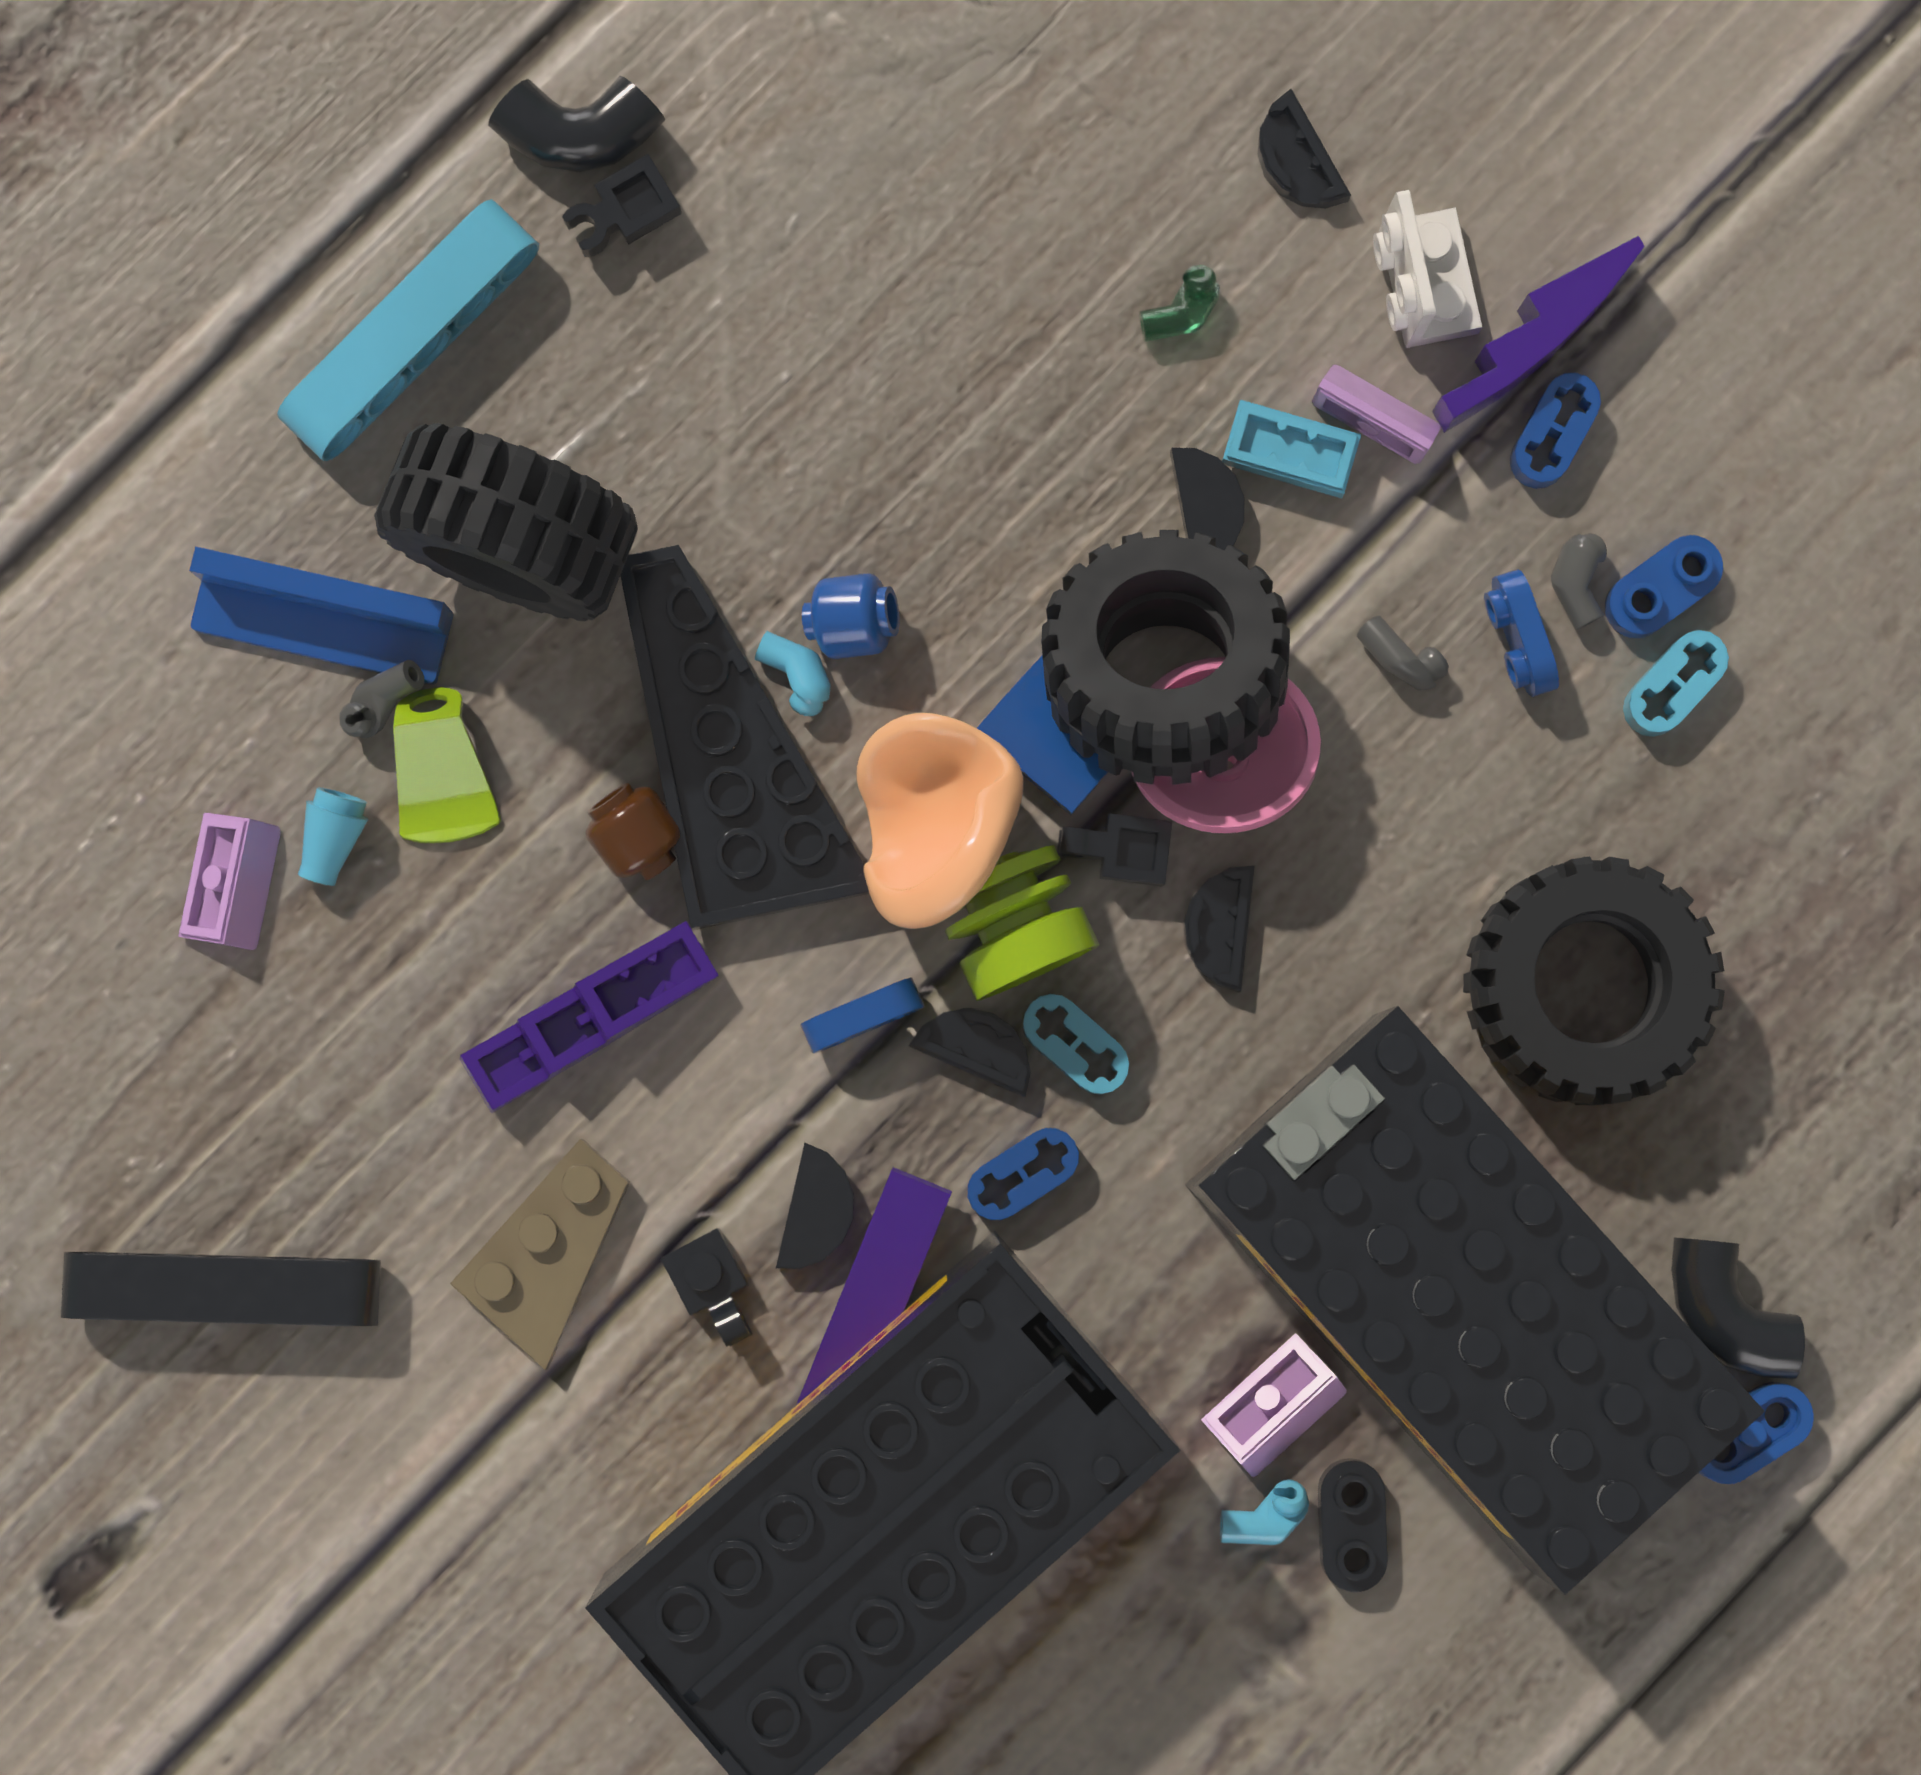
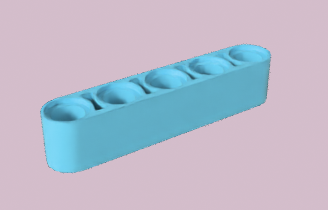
(408, 330)

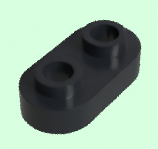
(1352, 1525)

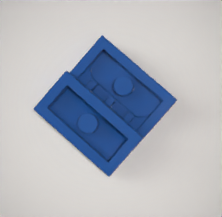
(1029, 733)

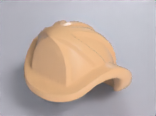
(936, 814)

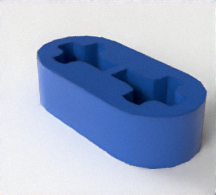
(1567, 438)
(862, 1015)
(1031, 1187)

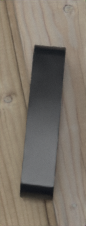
(220, 1289)

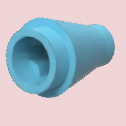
(330, 832)

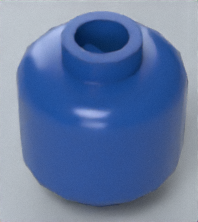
(851, 616)

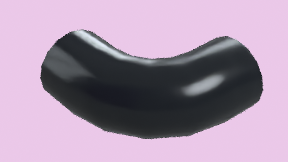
(576, 137)
(1720, 1317)

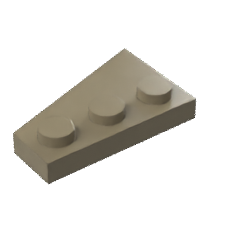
(542, 1255)

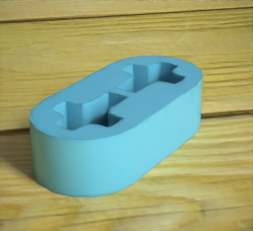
(1664, 674)
(1086, 1032)

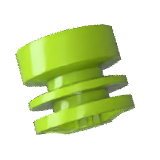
(1018, 927)

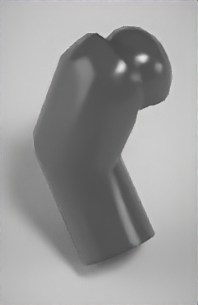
(1573, 575)
(1398, 658)
(377, 697)

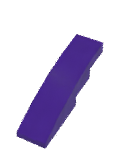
(1549, 320)
(588, 1016)
(881, 1271)

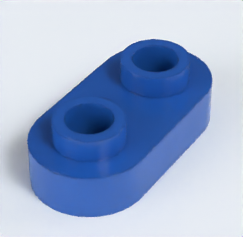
(1665, 585)
(1530, 656)
(1760, 1442)

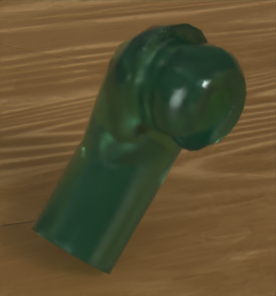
(1188, 310)

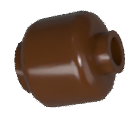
(633, 832)

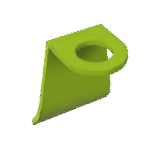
(439, 772)

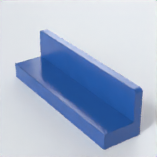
(317, 615)

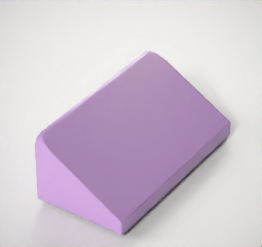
(1376, 414)
(230, 881)
(1274, 1405)

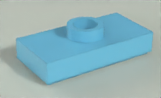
(1291, 449)

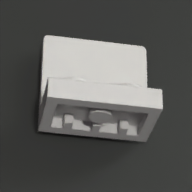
(1427, 273)

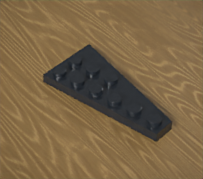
(744, 800)

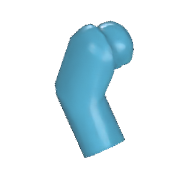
(803, 671)
(1271, 1520)

